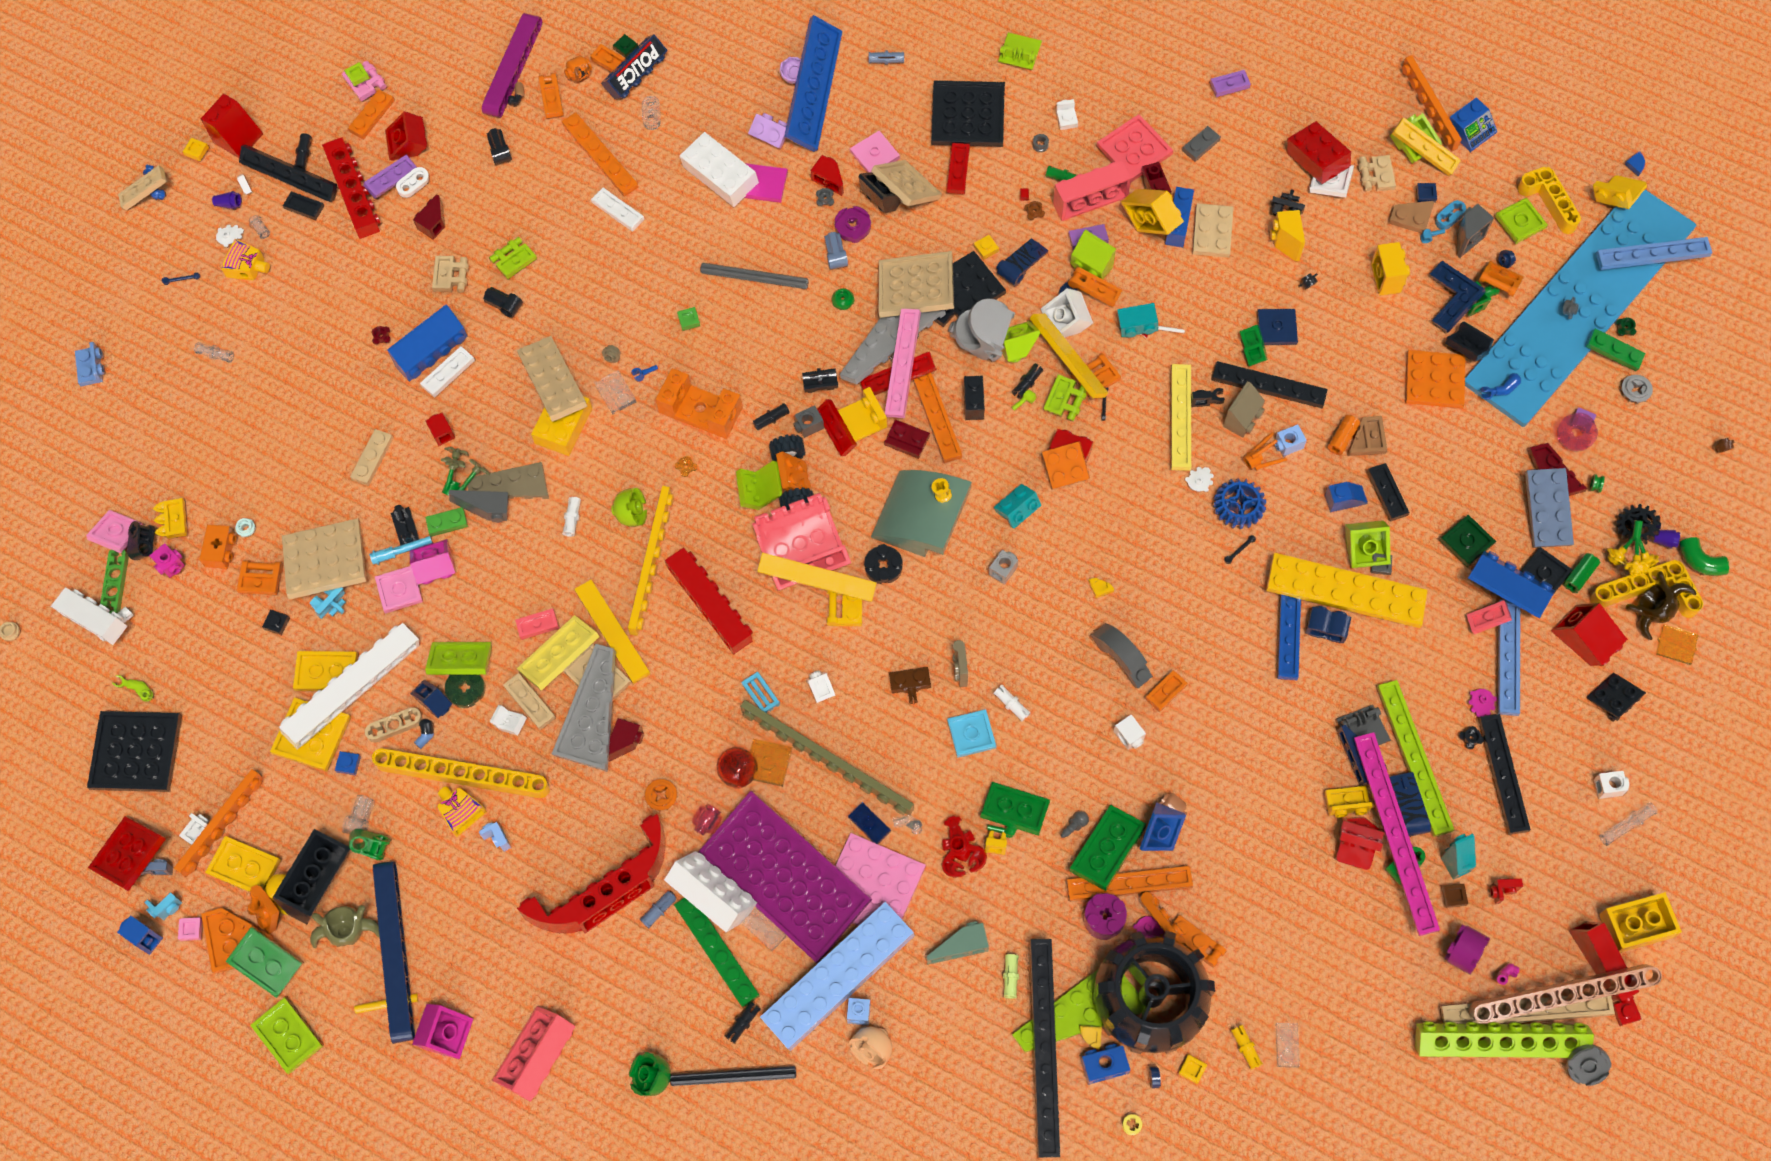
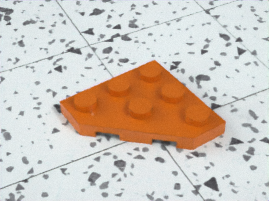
(222, 936)

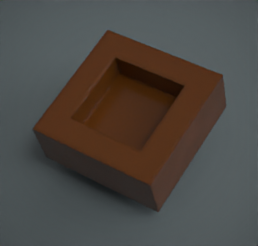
(1455, 895)

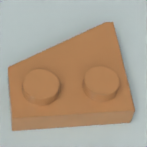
(1412, 215)
(1369, 437)

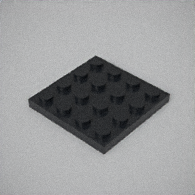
(968, 113)
(134, 751)

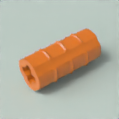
(1343, 435)

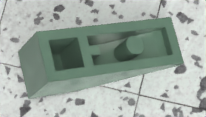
(965, 942)

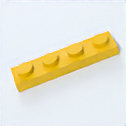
(1426, 146)

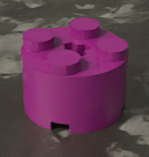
(1116, 916)
(1467, 949)

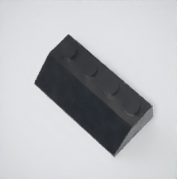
(311, 876)

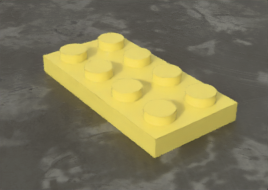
(558, 652)

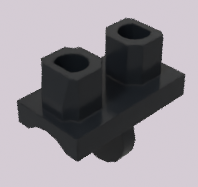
(1279, 204)
(820, 380)

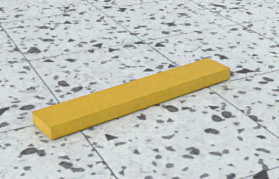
(1069, 356)
(816, 577)
(612, 631)

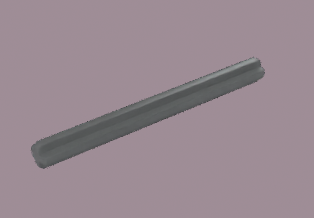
(754, 275)

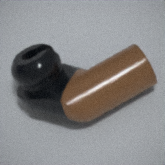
(519, 93)

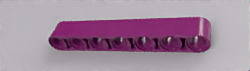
(512, 65)

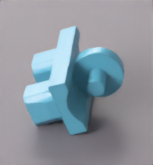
(330, 605)

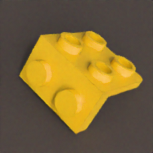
(1619, 191)

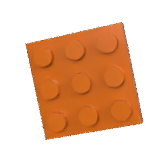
(1435, 379)

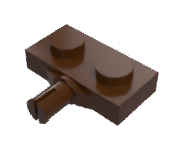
(910, 682)

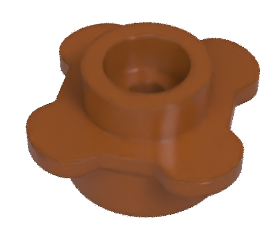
(1034, 205)

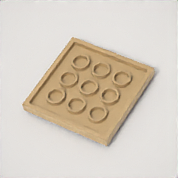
(916, 283)
(323, 558)

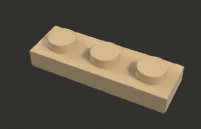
(142, 187)
(371, 457)
(529, 701)

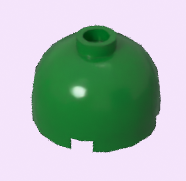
(649, 1074)

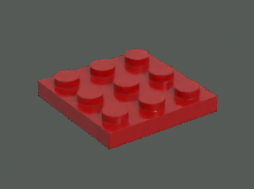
(126, 853)

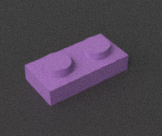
(1230, 83)

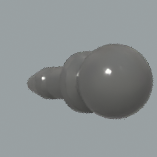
(1078, 821)

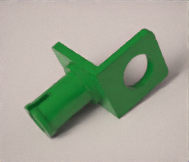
(1483, 302)

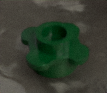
(1628, 322)

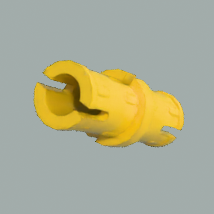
(1246, 1047)

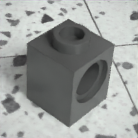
(810, 414)

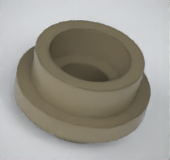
(611, 353)

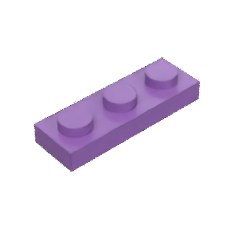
(389, 176)

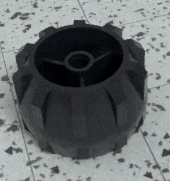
(1136, 1031)

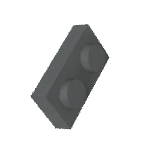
(1201, 143)

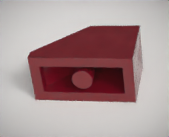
(624, 738)

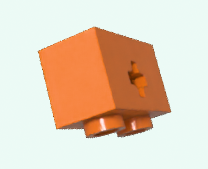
(217, 546)

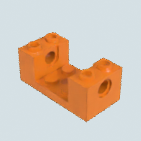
(680, 398)

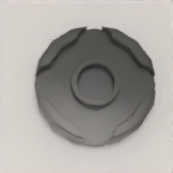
(1588, 1065)

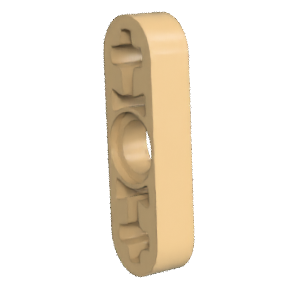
(381, 735)

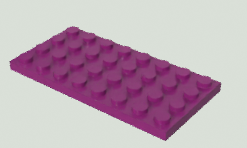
(785, 876)

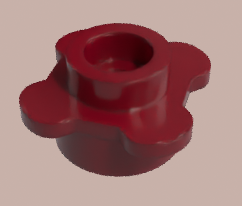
(380, 330)

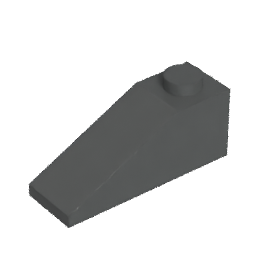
(485, 504)

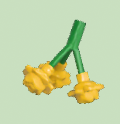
(1640, 563)

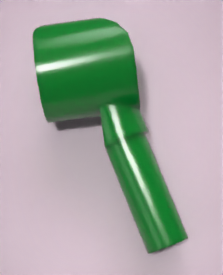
(1010, 832)

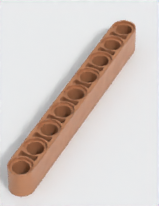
(1575, 993)

